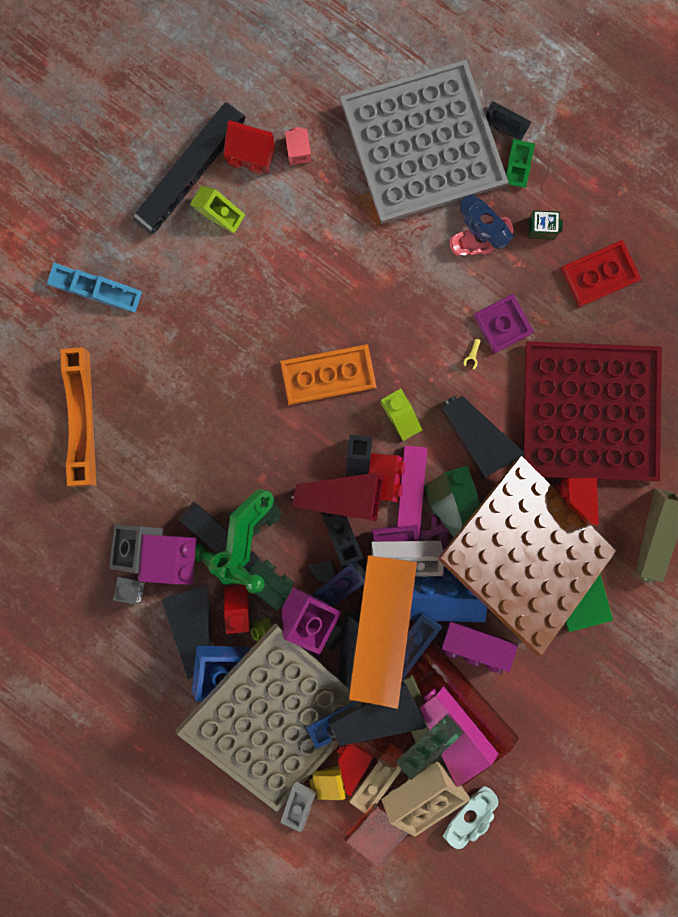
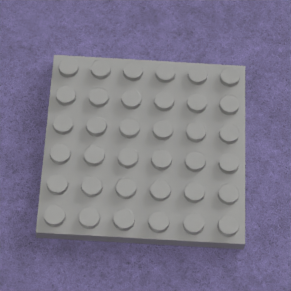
(423, 141)

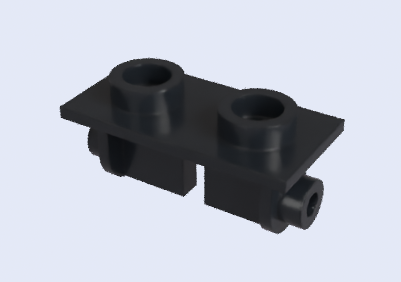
(507, 121)

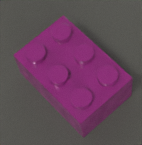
(477, 646)

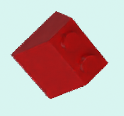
(249, 148)
(581, 498)

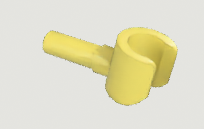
(473, 354)

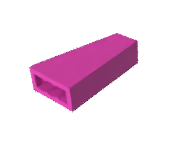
(471, 751)

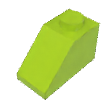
(217, 208)
(401, 414)

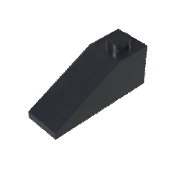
(343, 539)

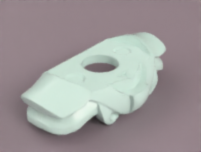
(461, 832)

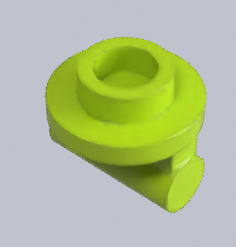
(260, 628)

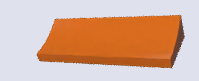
(383, 631)

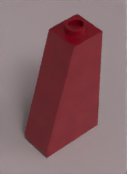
(344, 496)

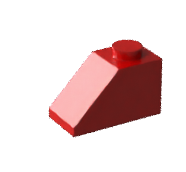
(237, 609)
(352, 765)

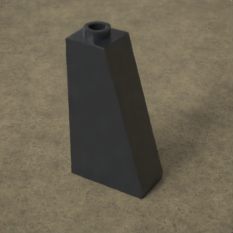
(480, 438)
(190, 623)
(374, 721)

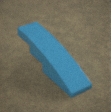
(94, 287)

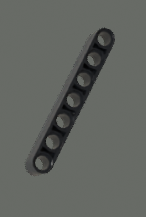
(187, 170)

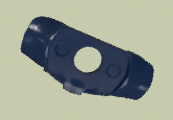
(495, 233)

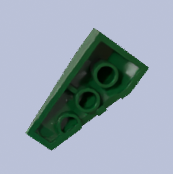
(453, 498)

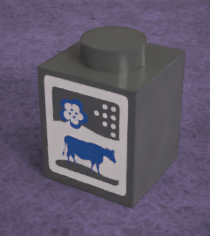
(129, 590)

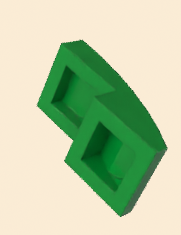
(519, 163)

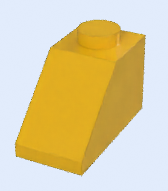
(328, 783)

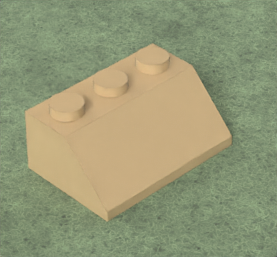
(424, 800)

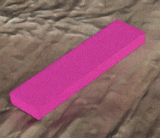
(413, 486)

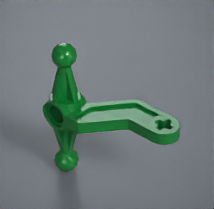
(230, 564)

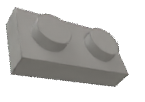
(298, 807)

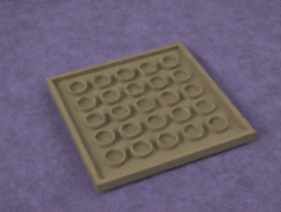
(259, 716)

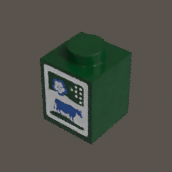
(544, 225)

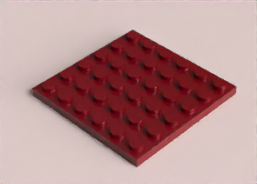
(593, 410)

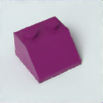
(167, 559)
(307, 620)

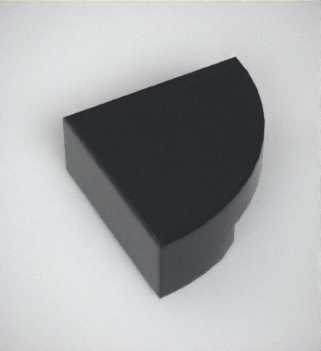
(322, 570)

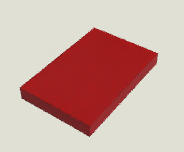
(601, 273)

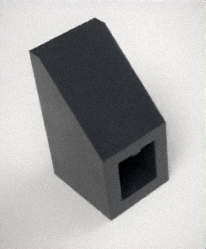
(358, 455)

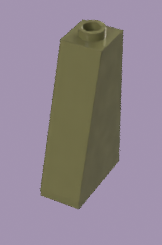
(659, 536)

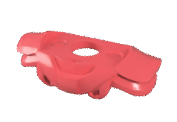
(465, 243)

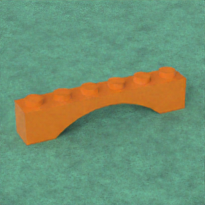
(78, 389)

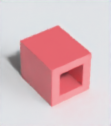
(298, 146)

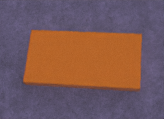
(328, 374)

